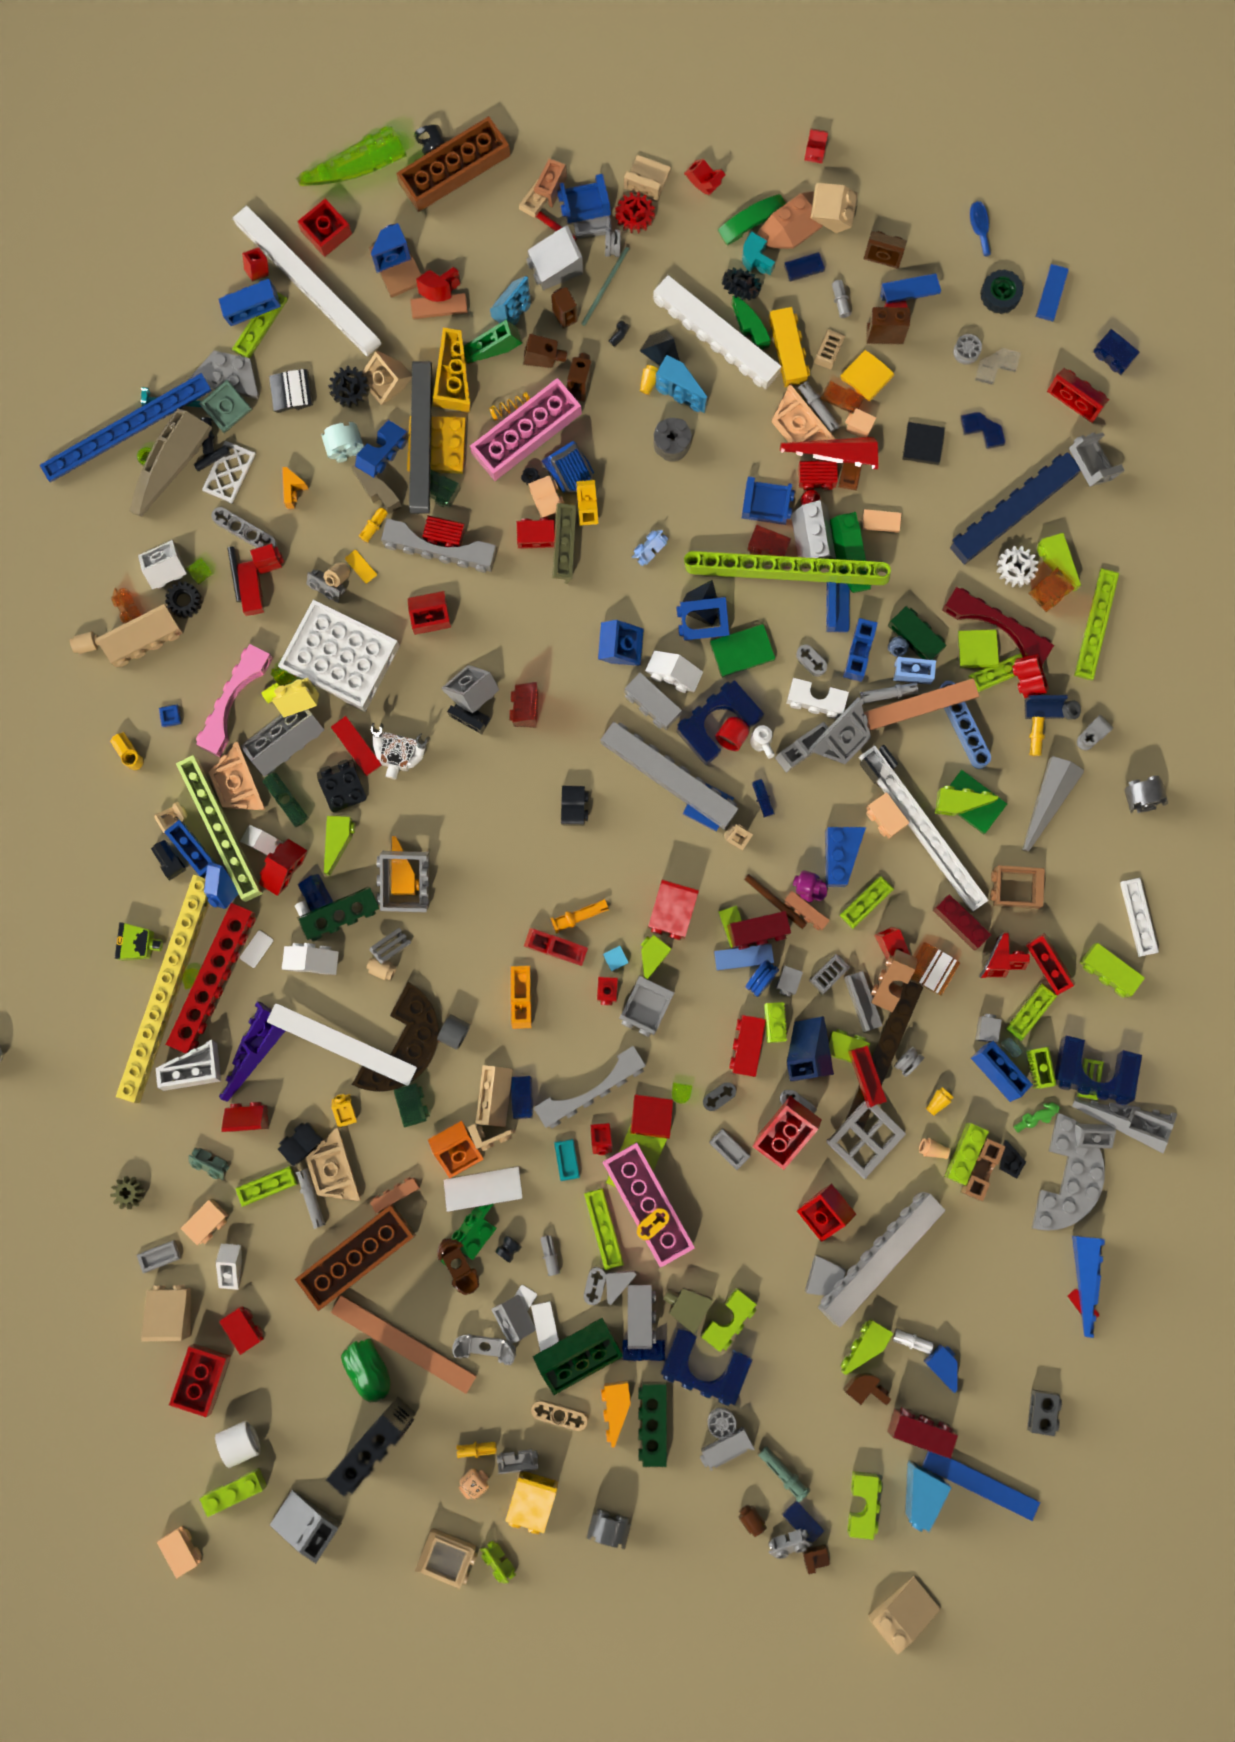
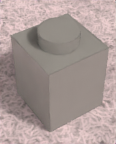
(789, 981)
(988, 1028)

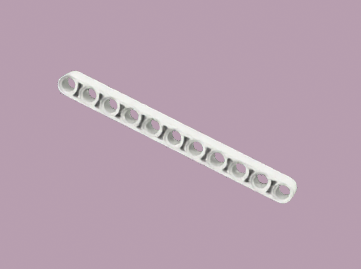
(306, 281)

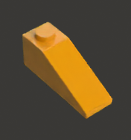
(402, 874)

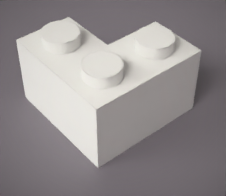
(674, 670)
(310, 959)

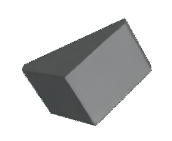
(617, 1282)

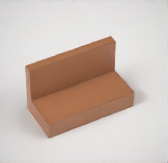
(550, 180)

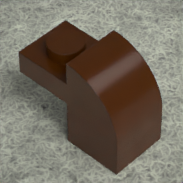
(864, 1384)

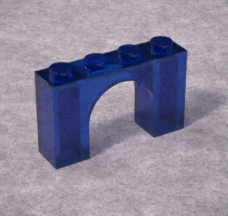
(730, 698)
(1071, 1074)
(724, 1388)

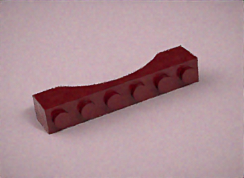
(964, 606)

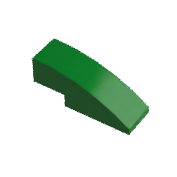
(750, 324)

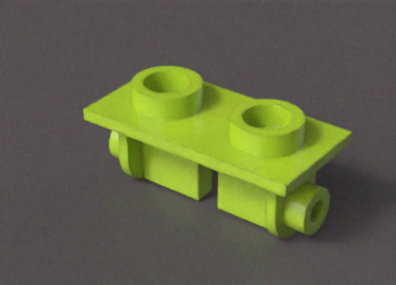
(501, 1569)

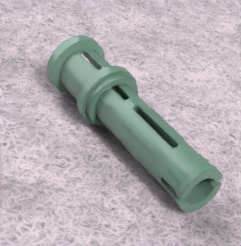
(790, 1480)

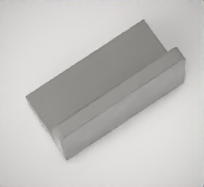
(513, 1319)

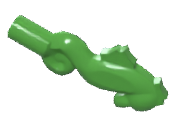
(1043, 1115)

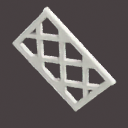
(236, 485)

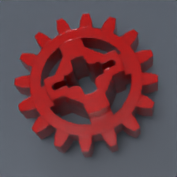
(627, 208)

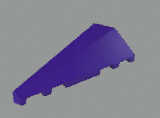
(252, 1049)

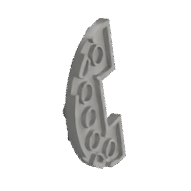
(1080, 1182)

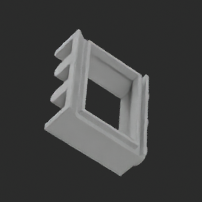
(383, 882)

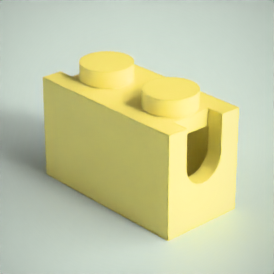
(295, 697)

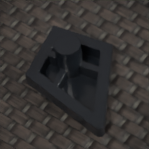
(1011, 1161)

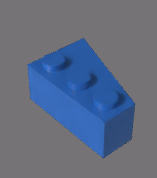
(840, 853)

